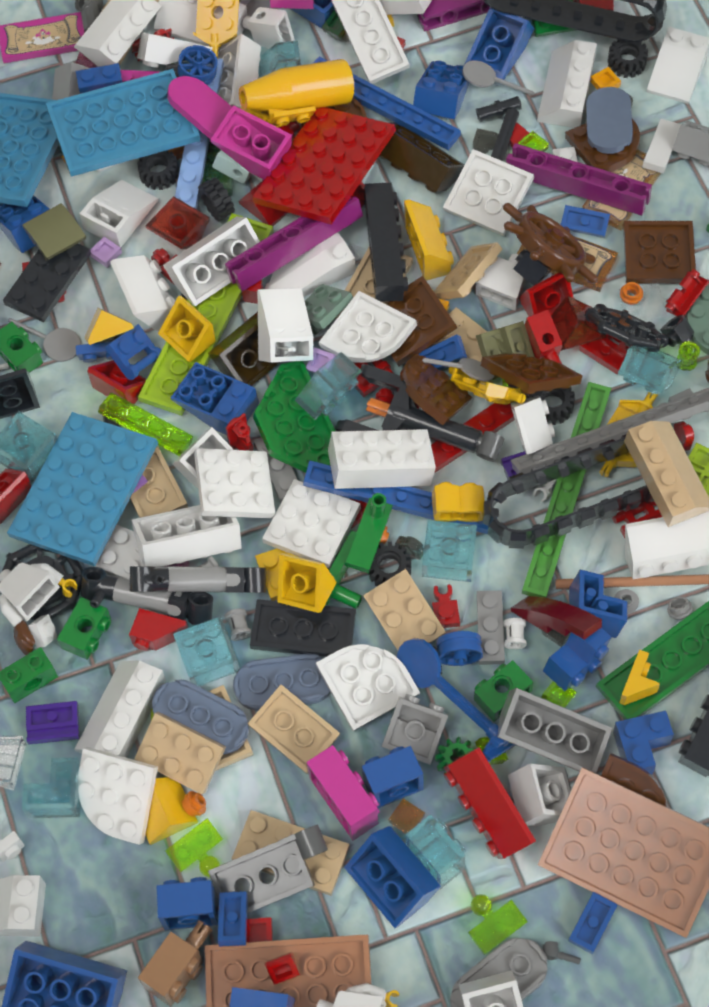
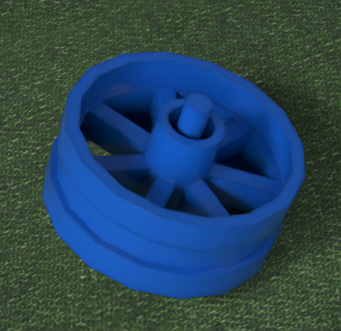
(195, 56)
(459, 648)

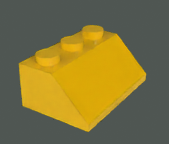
(427, 240)

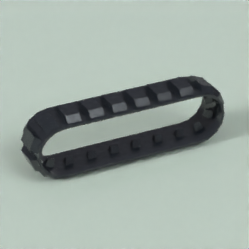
(588, 17)
(562, 524)

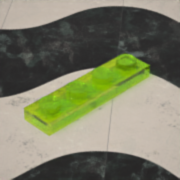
(145, 423)

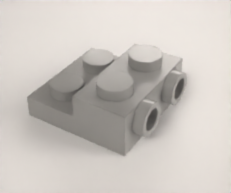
(415, 727)

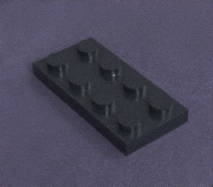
(45, 282)
(301, 631)

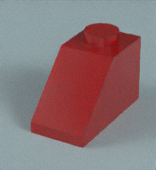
(154, 630)

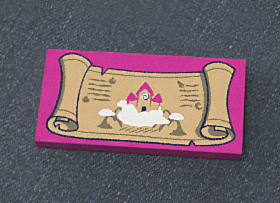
(40, 37)

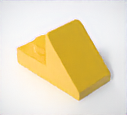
(637, 684)

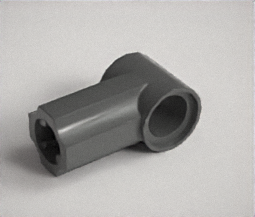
(89, 11)

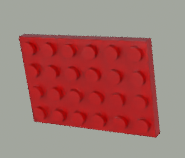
(324, 164)

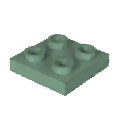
(325, 306)

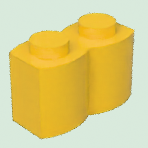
(458, 502)

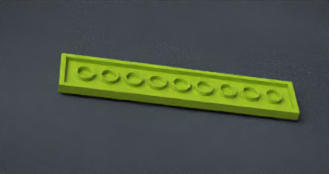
(173, 367)

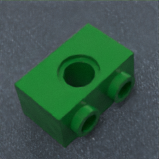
(27, 357)
(84, 615)
(27, 675)
(505, 675)

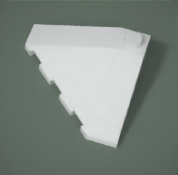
(320, 265)

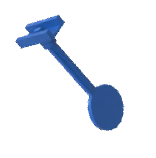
(425, 669)

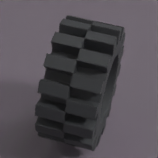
(623, 66)
(162, 178)
(216, 199)
(564, 410)
(389, 552)

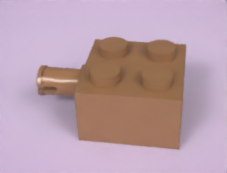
(175, 965)

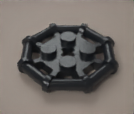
(626, 328)
(67, 603)

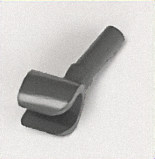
(551, 951)

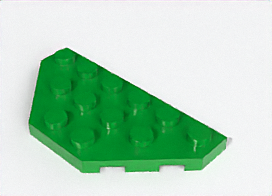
(286, 427)

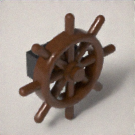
(547, 247)

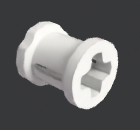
(515, 633)

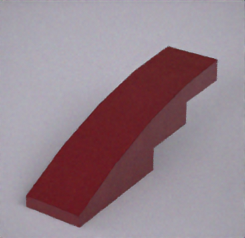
(557, 615)

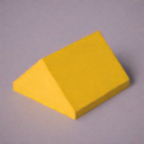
(105, 326)
(187, 330)
(304, 583)
(166, 811)

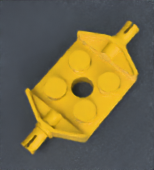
(213, 30)
(487, 390)
(625, 409)

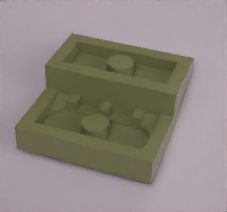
(54, 231)
(505, 340)

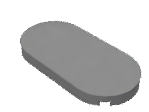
(519, 955)

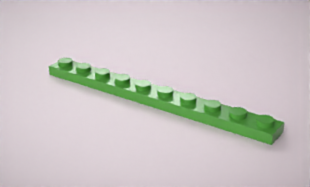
(565, 496)

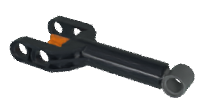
(405, 416)

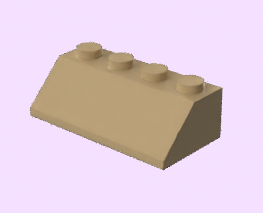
(667, 471)

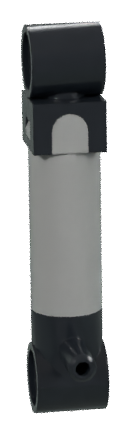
(197, 579)
(181, 605)

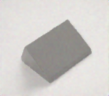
(66, 81)

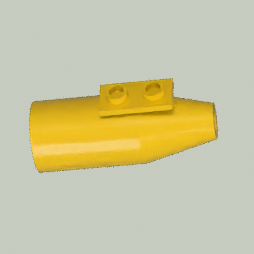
(299, 90)

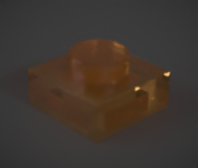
(406, 816)

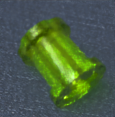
(690, 357)

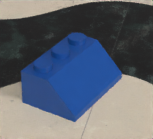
(392, 876)

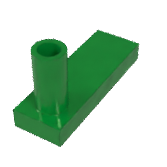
(369, 533)
(338, 571)

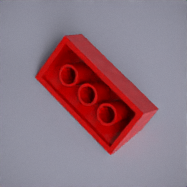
(488, 804)

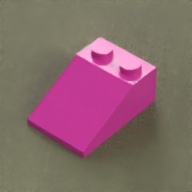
(252, 142)

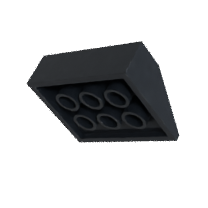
(17, 393)

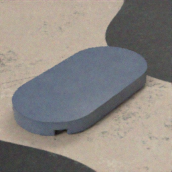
(609, 120)
(262, 677)
(202, 713)

